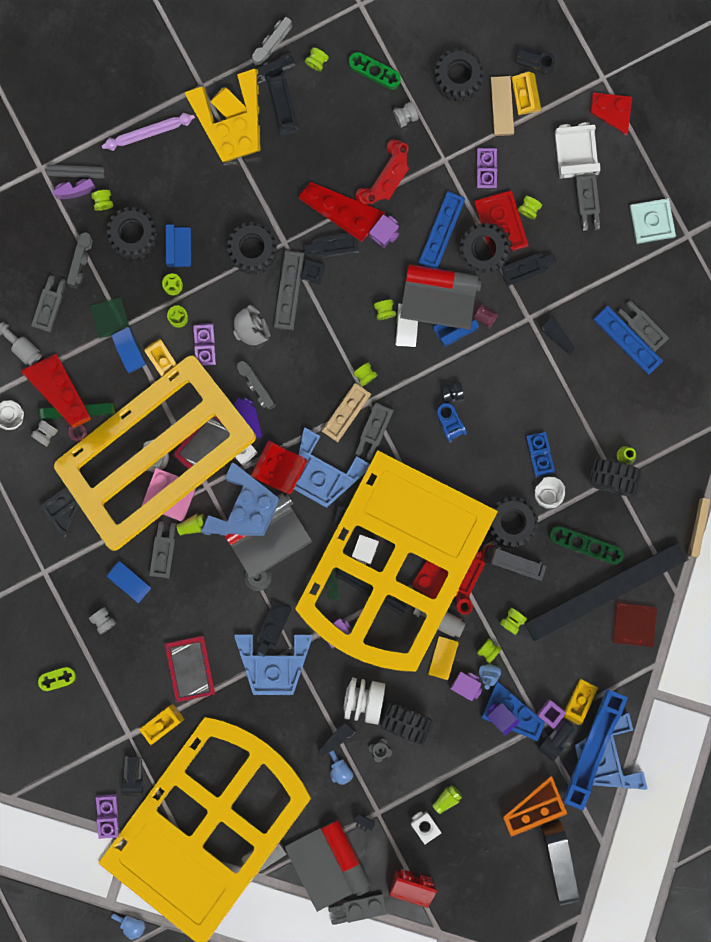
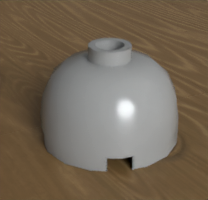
(250, 327)

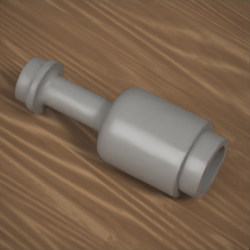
(21, 346)
(450, 624)

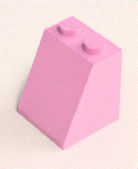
(160, 481)

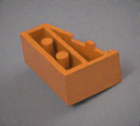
(536, 809)

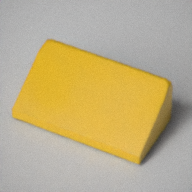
(526, 93)
(228, 104)
(443, 658)

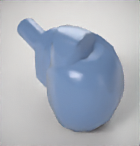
(489, 674)
(340, 772)
(131, 927)

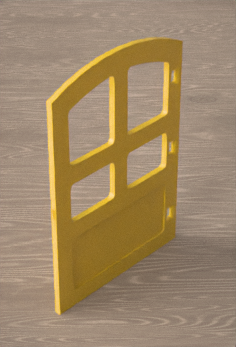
(419, 519)
(174, 868)

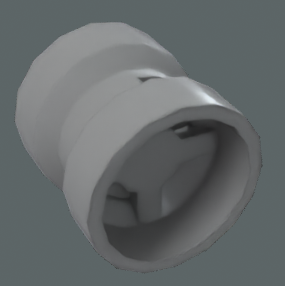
(405, 114)
(45, 428)
(102, 620)

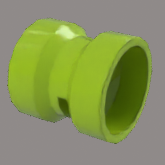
(174, 316)
(509, 624)

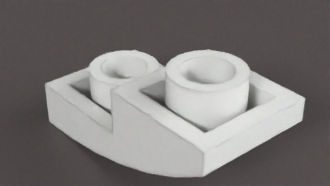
(406, 330)

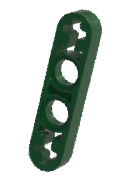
(93, 410)
(585, 548)

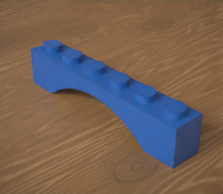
(593, 750)

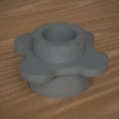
(386, 752)

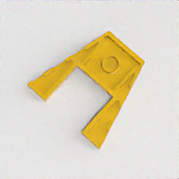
(235, 135)

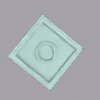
(652, 221)

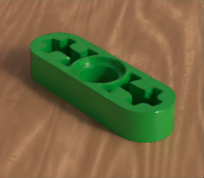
(389, 71)

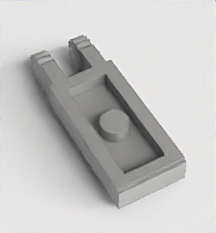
(271, 42)

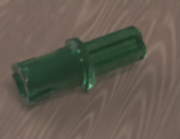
(332, 587)

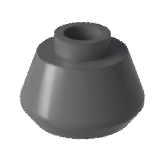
(261, 583)

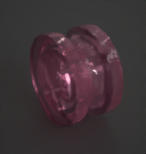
(72, 435)

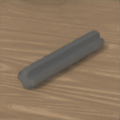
(75, 171)

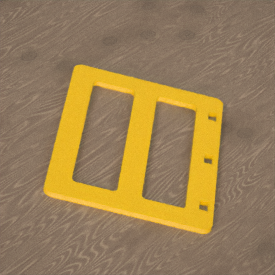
(93, 499)

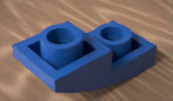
(128, 350)
(540, 454)
(128, 582)

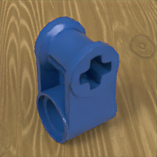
(450, 423)

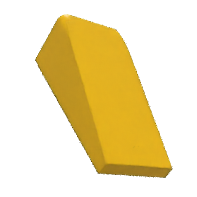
(161, 358)
(580, 702)
(161, 724)

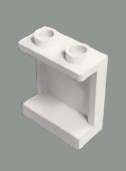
(576, 150)

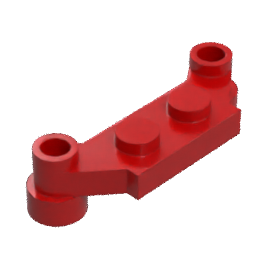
(390, 176)
(469, 581)

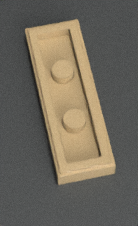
(502, 106)
(346, 412)
(699, 528)

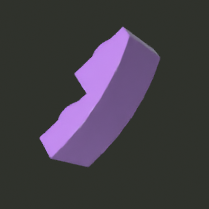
(486, 168)
(66, 191)
(204, 343)
(107, 816)

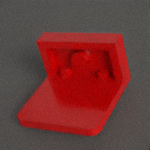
(279, 468)

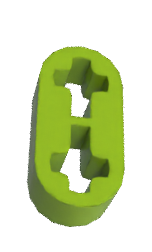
(55, 674)

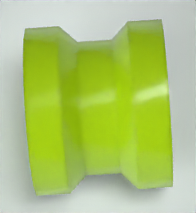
(316, 59)
(102, 200)
(530, 207)
(172, 280)
(385, 309)
(365, 374)
(489, 650)

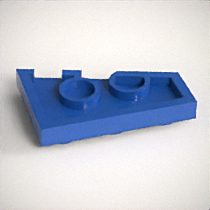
(530, 723)

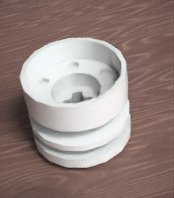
(364, 700)

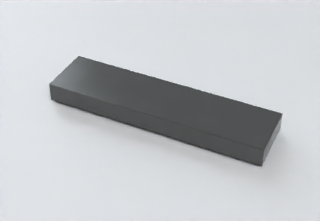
(289, 290)

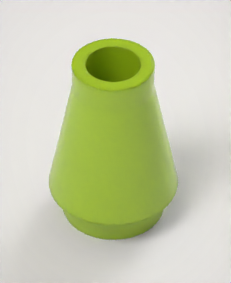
(621, 455)
(192, 525)
(448, 798)

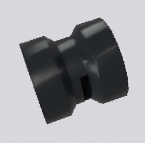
(457, 392)

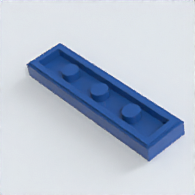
(442, 230)
(628, 340)

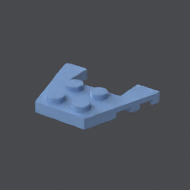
(319, 479)
(251, 511)
(273, 673)
(609, 769)

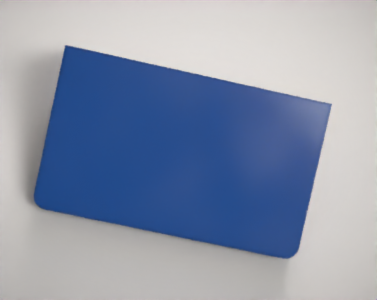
(178, 246)
(449, 335)

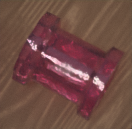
(485, 316)

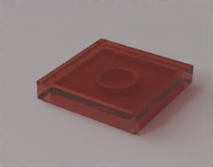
(635, 625)

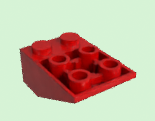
(412, 888)

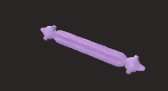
(148, 131)

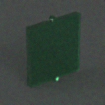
(109, 317)

